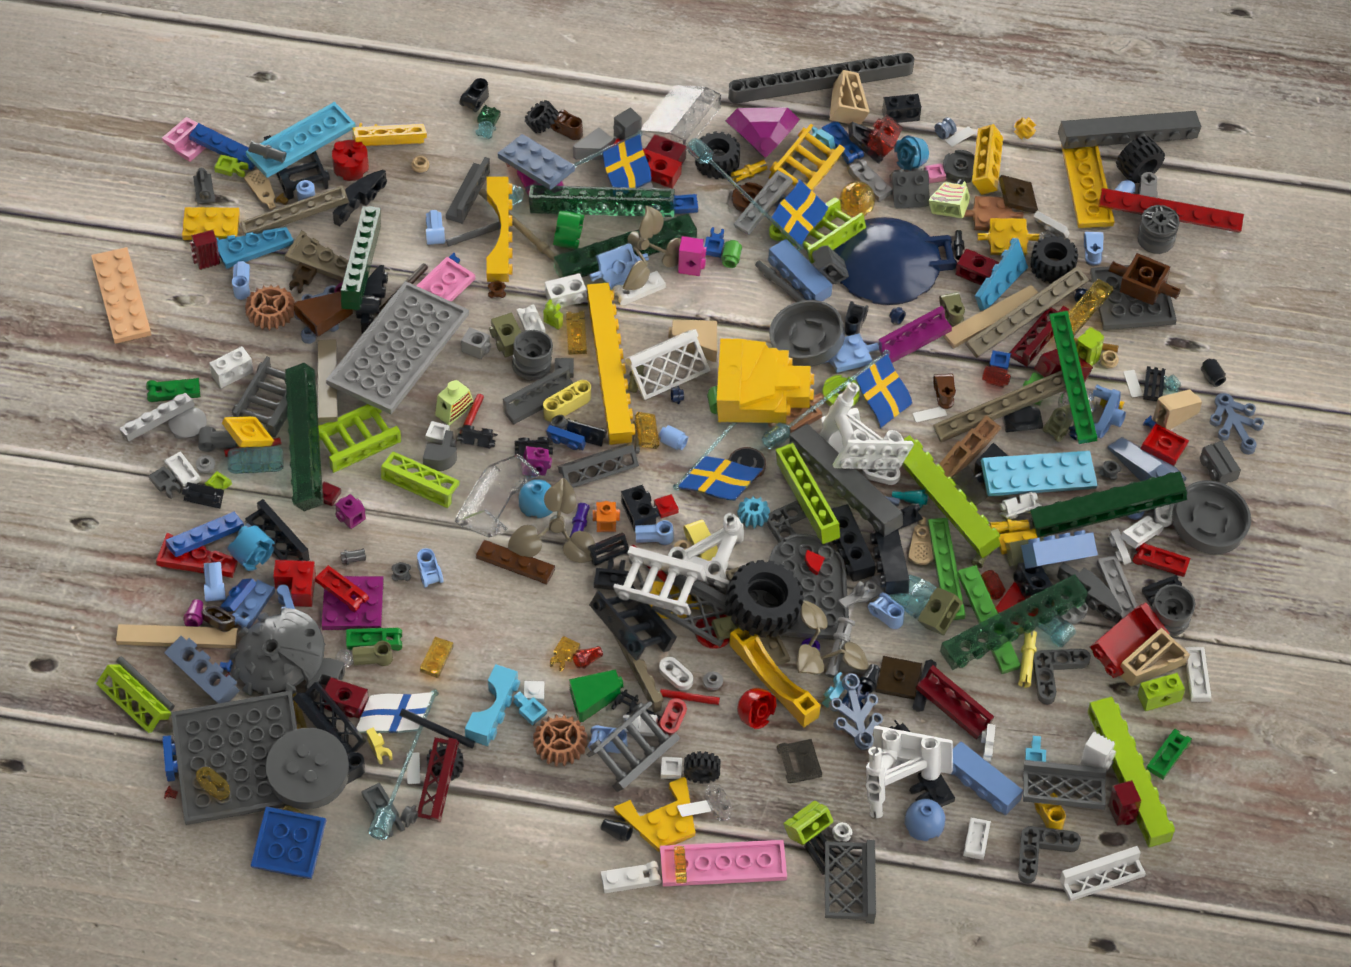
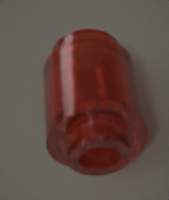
(996, 376)
(993, 584)

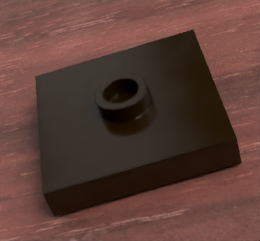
(1018, 194)
(898, 677)

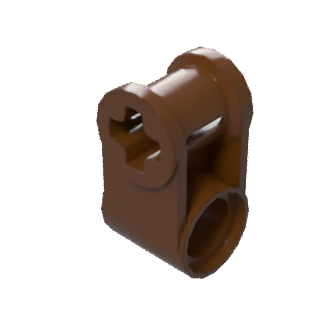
(568, 125)
(945, 389)

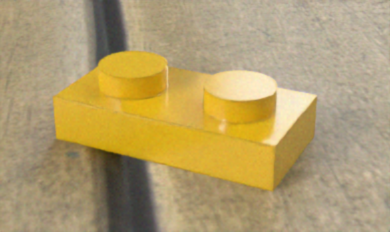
(1015, 536)

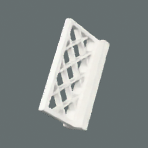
(665, 348)

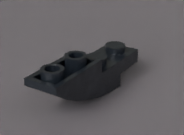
(359, 192)
(376, 288)

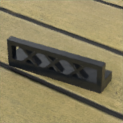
(277, 525)
(321, 721)

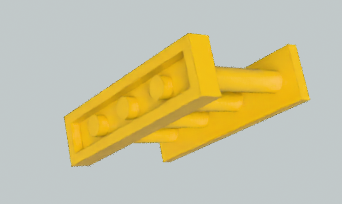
(824, 166)

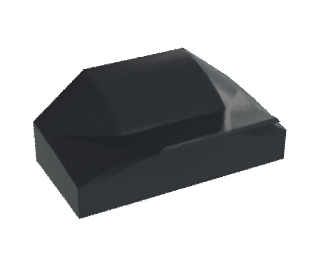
(1024, 419)

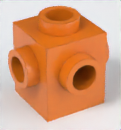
(606, 516)

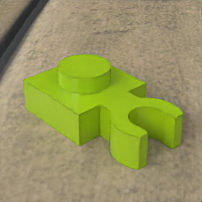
(229, 165)
(552, 315)

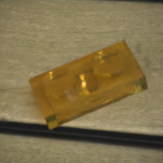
(647, 430)
(436, 657)

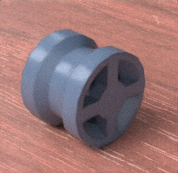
(945, 128)

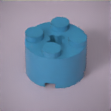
(251, 547)

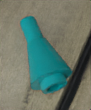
(916, 497)

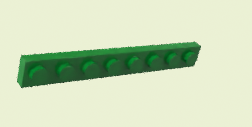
(1073, 377)

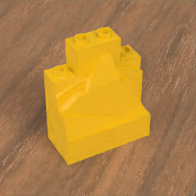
(759, 383)

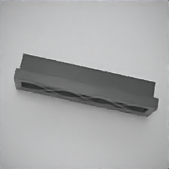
(468, 191)
(529, 404)
(594, 459)

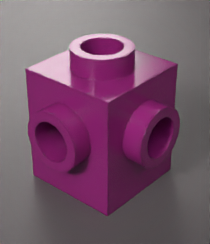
(538, 458)
(350, 511)

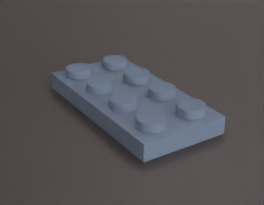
(536, 161)

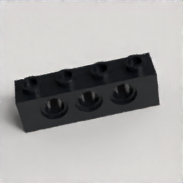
(864, 565)

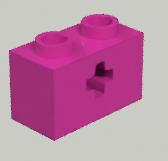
(691, 256)

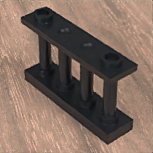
(289, 185)
(646, 617)

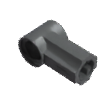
(211, 438)

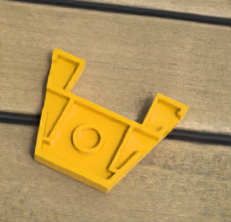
(663, 825)

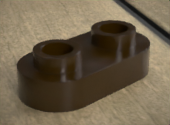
(219, 618)

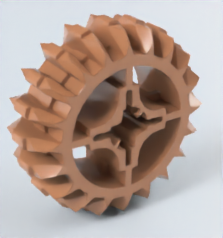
(270, 302)
(560, 746)

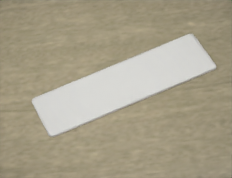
(960, 136)
(1133, 383)
(929, 414)
(413, 769)
(694, 808)

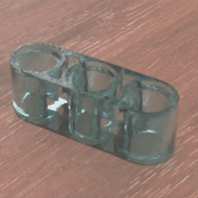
(255, 459)

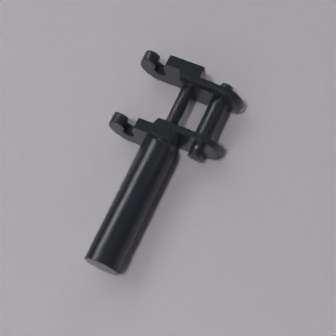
(619, 699)

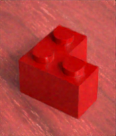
(299, 578)

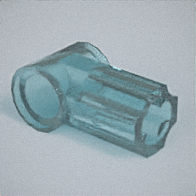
(1059, 631)

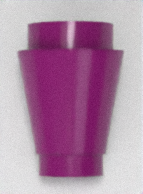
(194, 614)

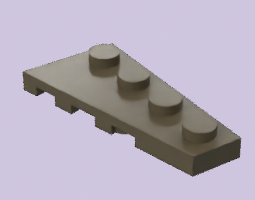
(314, 254)

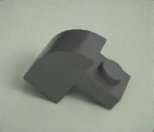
(441, 456)
(328, 669)

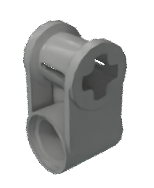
(1148, 185)

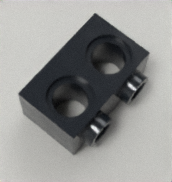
(902, 108)
(638, 506)
(1031, 580)

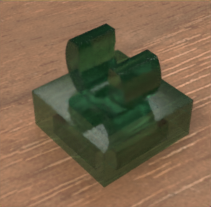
(489, 114)

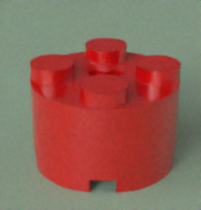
(350, 159)

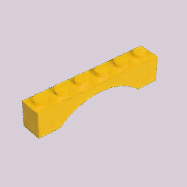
(498, 260)
(794, 699)

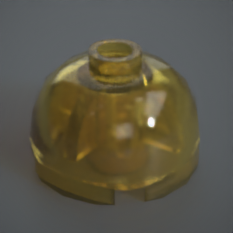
(857, 198)

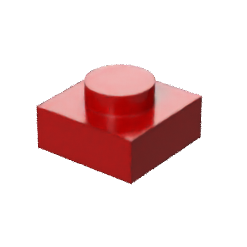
(666, 506)

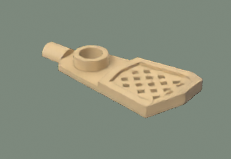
(261, 186)
(921, 543)

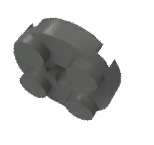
(953, 160)

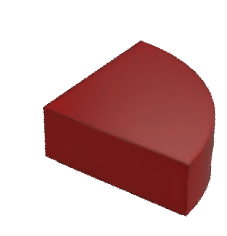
(813, 561)

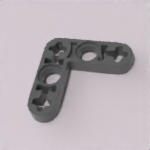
(785, 522)
(1051, 664)
(1039, 842)

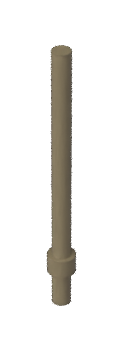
(541, 246)

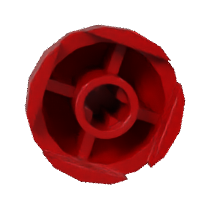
(756, 707)

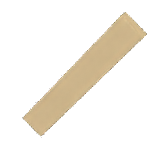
(971, 327)
(166, 635)

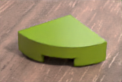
(218, 481)

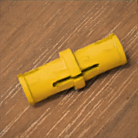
(749, 171)
(1010, 526)

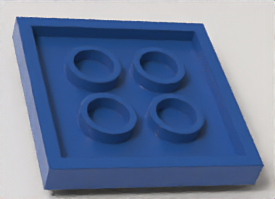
(288, 843)

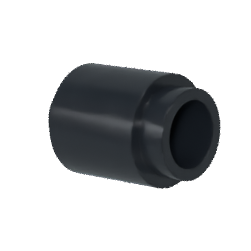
(369, 305)
(1213, 372)

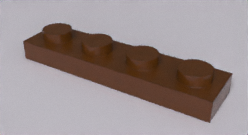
(513, 562)

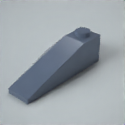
(1140, 462)

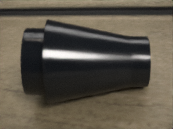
(870, 678)
(617, 829)

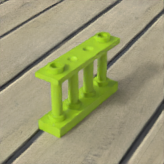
(839, 234)
(364, 449)

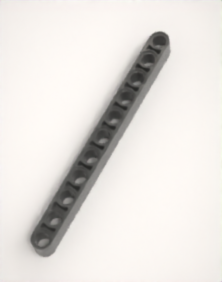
(818, 77)

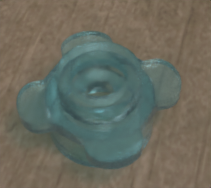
(486, 129)
(1172, 383)

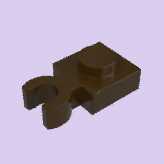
(302, 275)

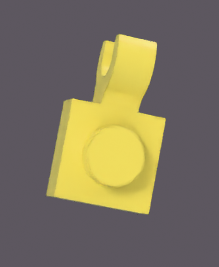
(376, 741)

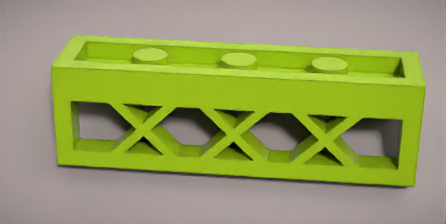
(416, 482)
(137, 692)

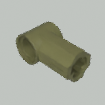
(373, 655)

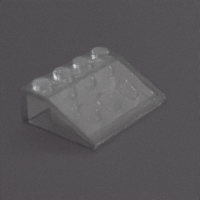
(683, 113)

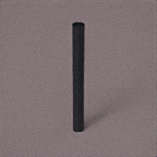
(437, 728)

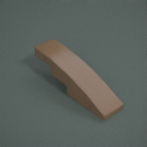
(969, 447)

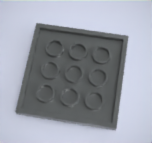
(1124, 311)

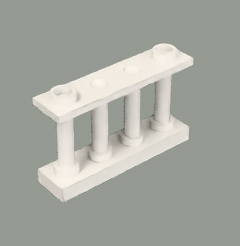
(657, 562)

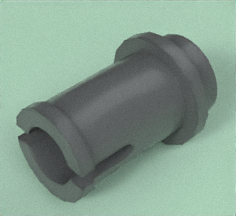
(353, 556)

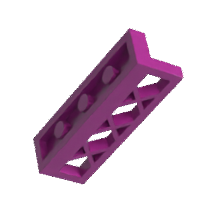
(915, 336)

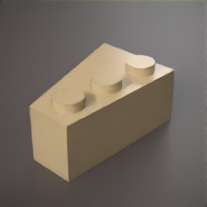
(848, 99)
(1154, 658)

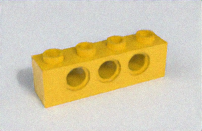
(987, 159)

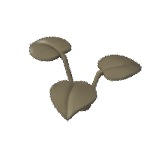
(650, 224)
(557, 498)
(809, 657)

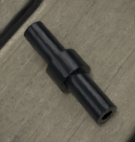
(958, 244)

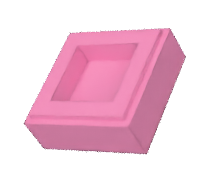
(935, 173)

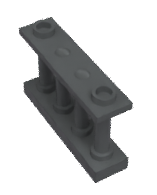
(280, 409)
(651, 753)

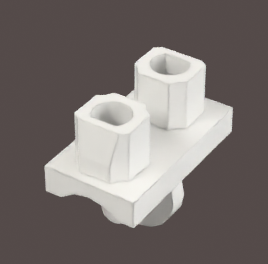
(530, 318)

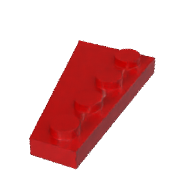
(195, 559)

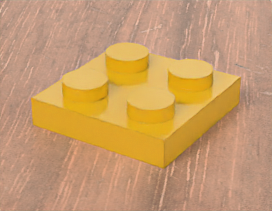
(247, 431)

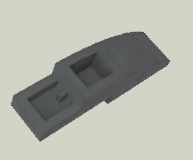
(1098, 596)

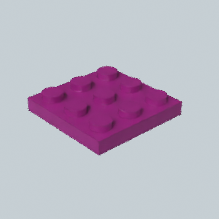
(339, 617)

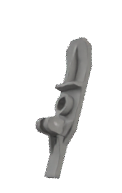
(862, 593)

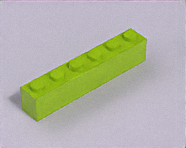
(807, 493)

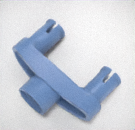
(1111, 413)

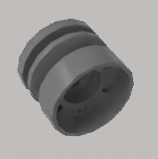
(1158, 229)
(532, 354)
(1174, 608)

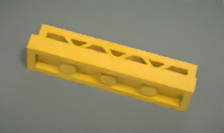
(389, 134)

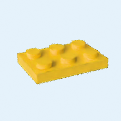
(219, 219)

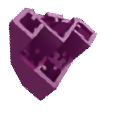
(763, 126)

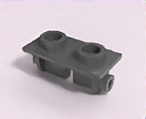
(203, 187)

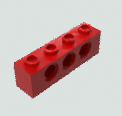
(663, 169)

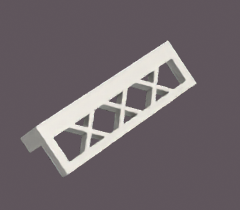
(1102, 866)

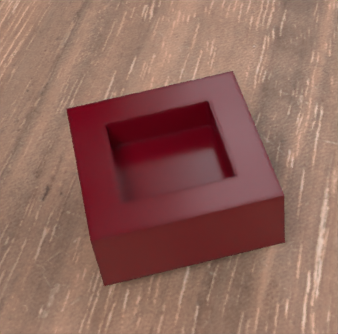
(330, 493)

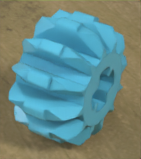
(753, 512)

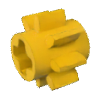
(1025, 128)

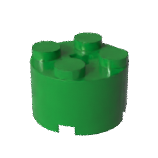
(568, 229)

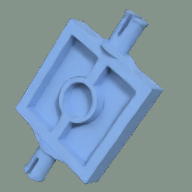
(616, 265)
(853, 354)

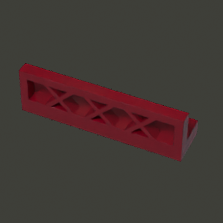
(1040, 340)
(954, 703)
(444, 779)

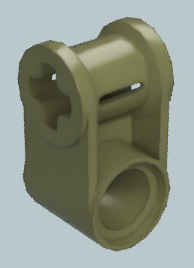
(953, 308)
(1058, 424)

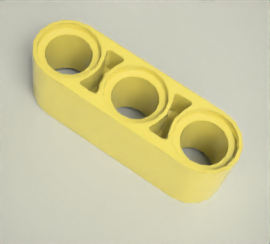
(567, 400)
(695, 533)

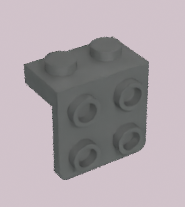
(910, 188)

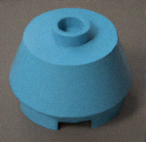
(911, 152)

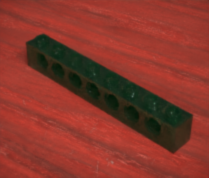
(601, 200)
(584, 259)
(1069, 587)

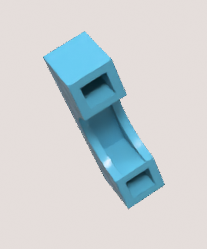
(483, 724)

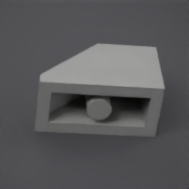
(592, 144)

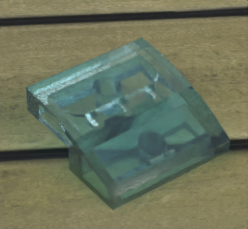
(917, 598)

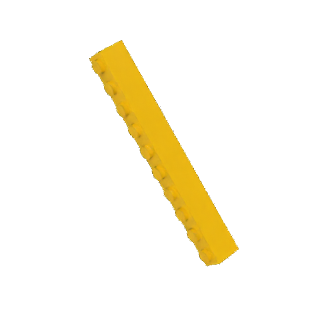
(609, 363)

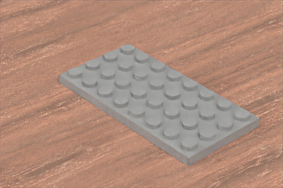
(397, 347)

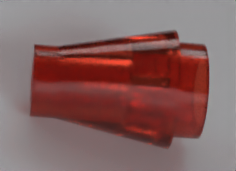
(585, 657)

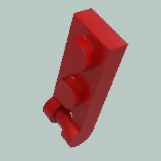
(1161, 559)
(341, 588)

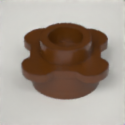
(496, 285)

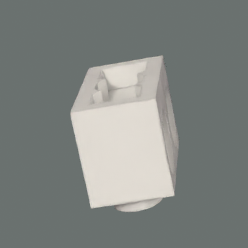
(566, 290)
(231, 367)

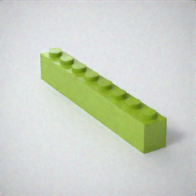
(950, 500)
(1129, 766)

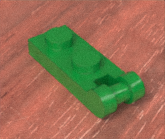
(172, 388)
(371, 636)
(1168, 754)

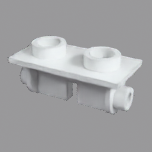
(1013, 508)

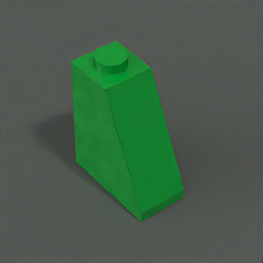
(594, 692)

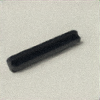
(920, 699)

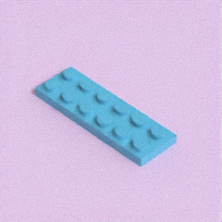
(304, 138)
(1038, 473)

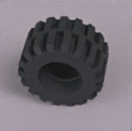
(1140, 157)
(727, 162)
(1055, 248)

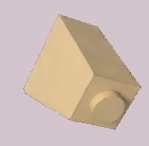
(706, 335)
(1176, 408)

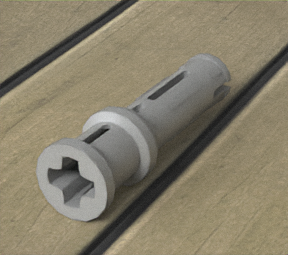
(839, 636)

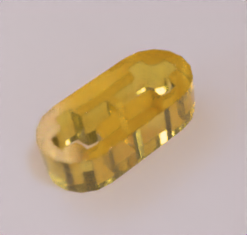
(209, 786)
(680, 864)

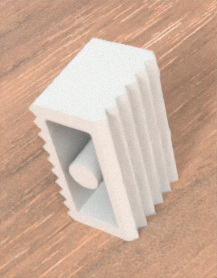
(1098, 752)

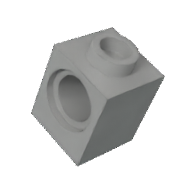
(475, 343)

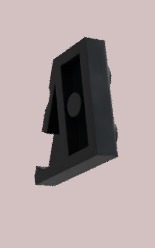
(859, 136)

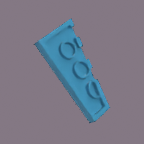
(252, 245)
(1003, 275)

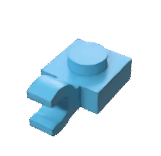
(824, 137)
(833, 692)
(529, 709)
(1035, 753)

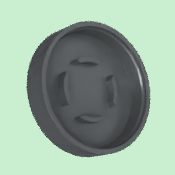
(809, 331)
(1212, 517)
(307, 768)

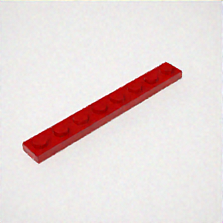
(1187, 212)

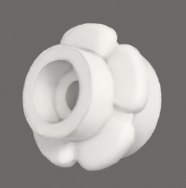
(842, 827)

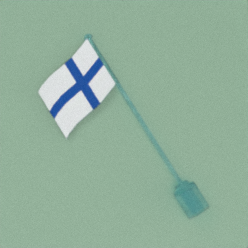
(383, 714)

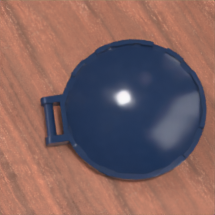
(893, 261)

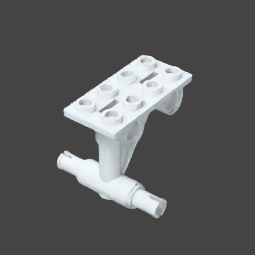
(861, 445)
(727, 537)
(900, 755)

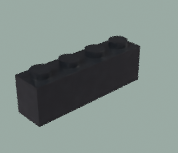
(890, 562)

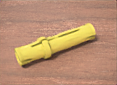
(1028, 651)

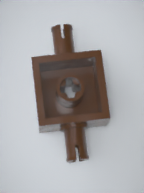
(1145, 279)

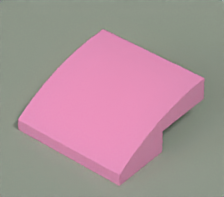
(179, 140)

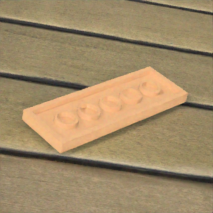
(121, 295)

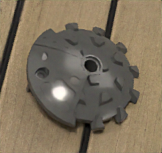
(296, 657)

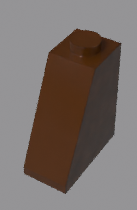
(321, 312)

